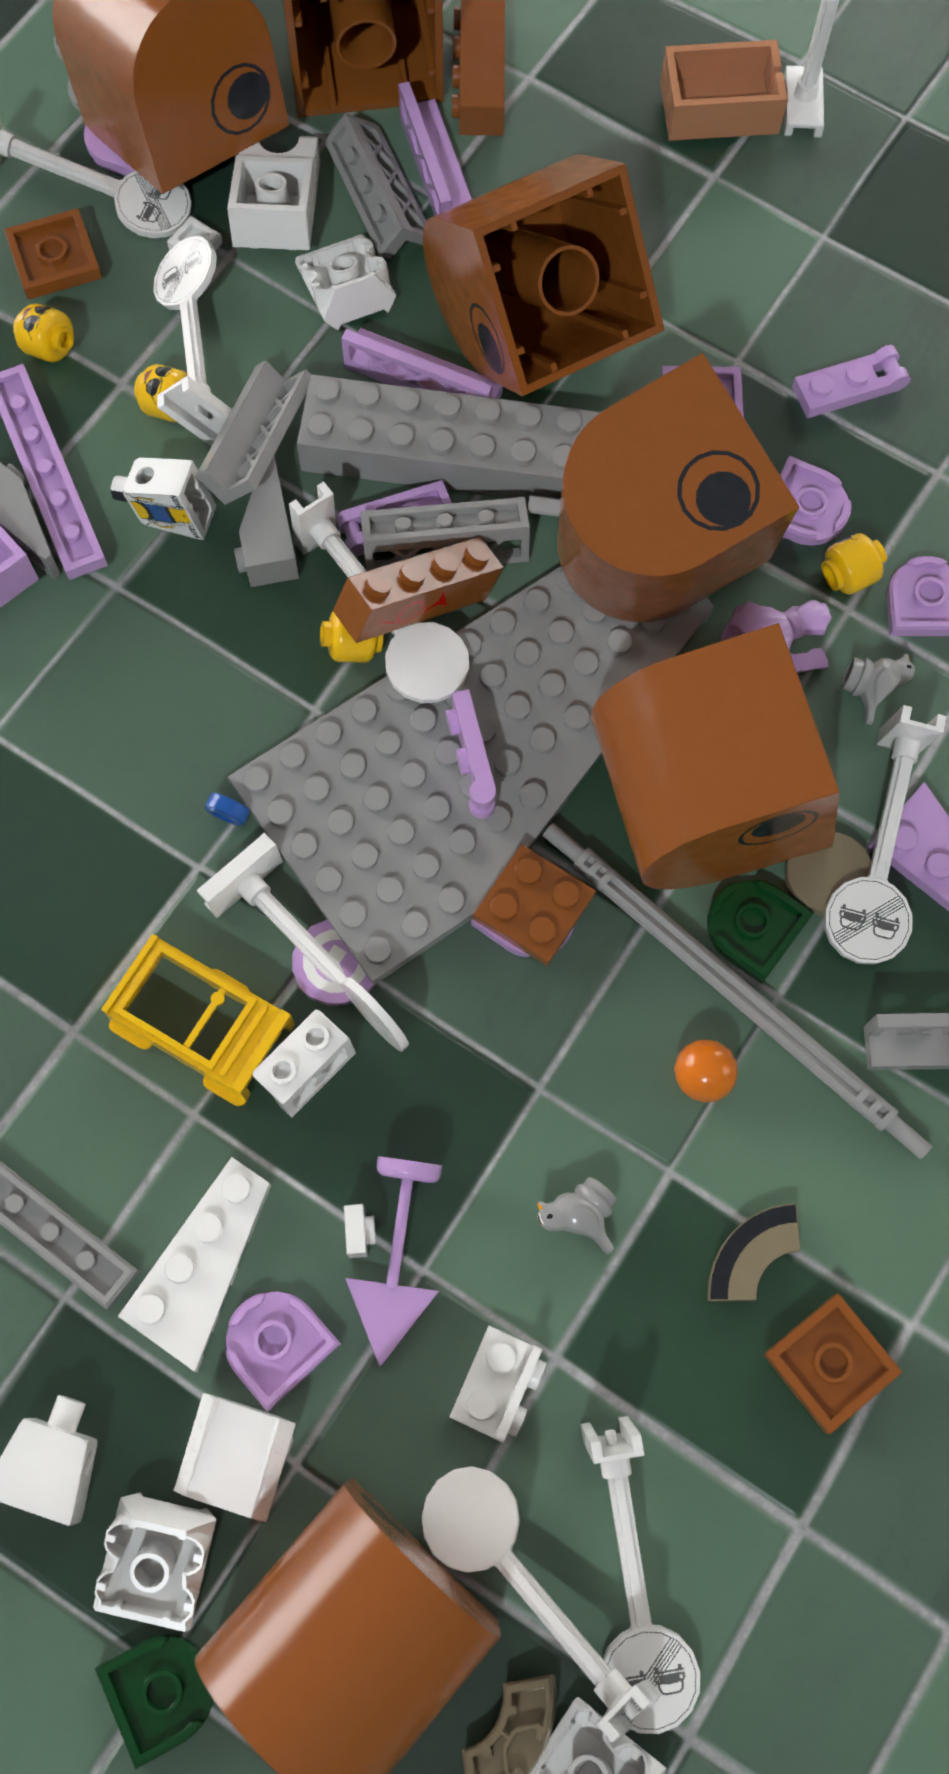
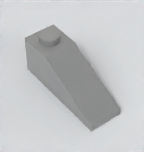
(21, 520)
(265, 535)

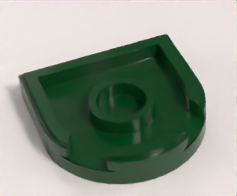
(755, 925)
(156, 1695)

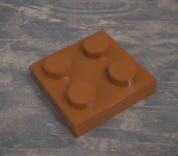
(52, 253)
(534, 905)
(832, 1363)

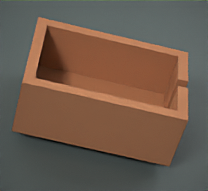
(723, 90)

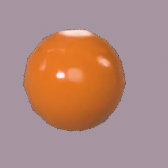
(706, 1070)

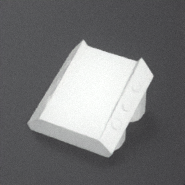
(347, 280)
(235, 1457)
(154, 1562)
(583, 1748)

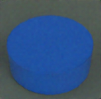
(227, 809)

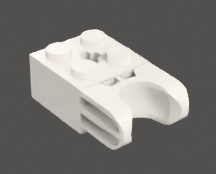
(274, 196)

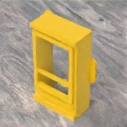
(240, 1050)

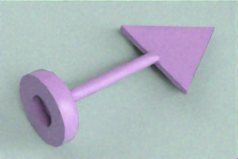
(387, 1307)

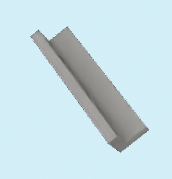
(375, 184)
(252, 432)
(443, 525)
(907, 1041)

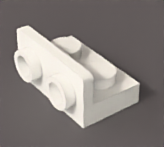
(304, 1062)
(497, 1385)

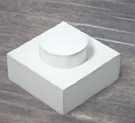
(359, 1231)

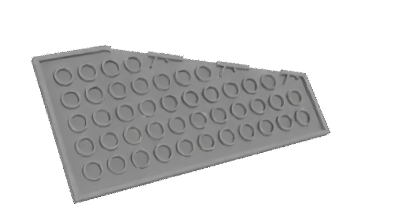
(374, 790)

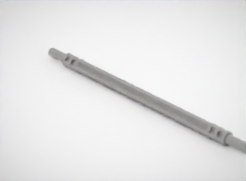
(738, 992)

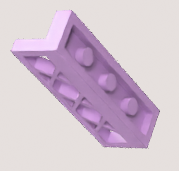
(432, 151)
(408, 367)

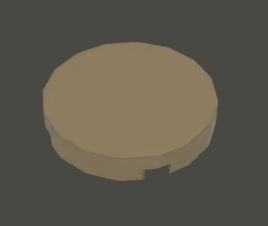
(820, 873)

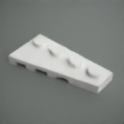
(190, 1280)

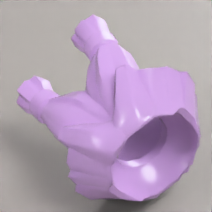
(795, 623)

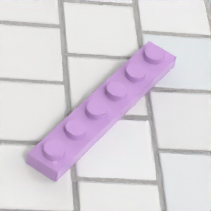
(48, 475)

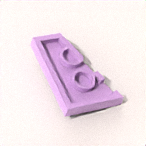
(923, 845)

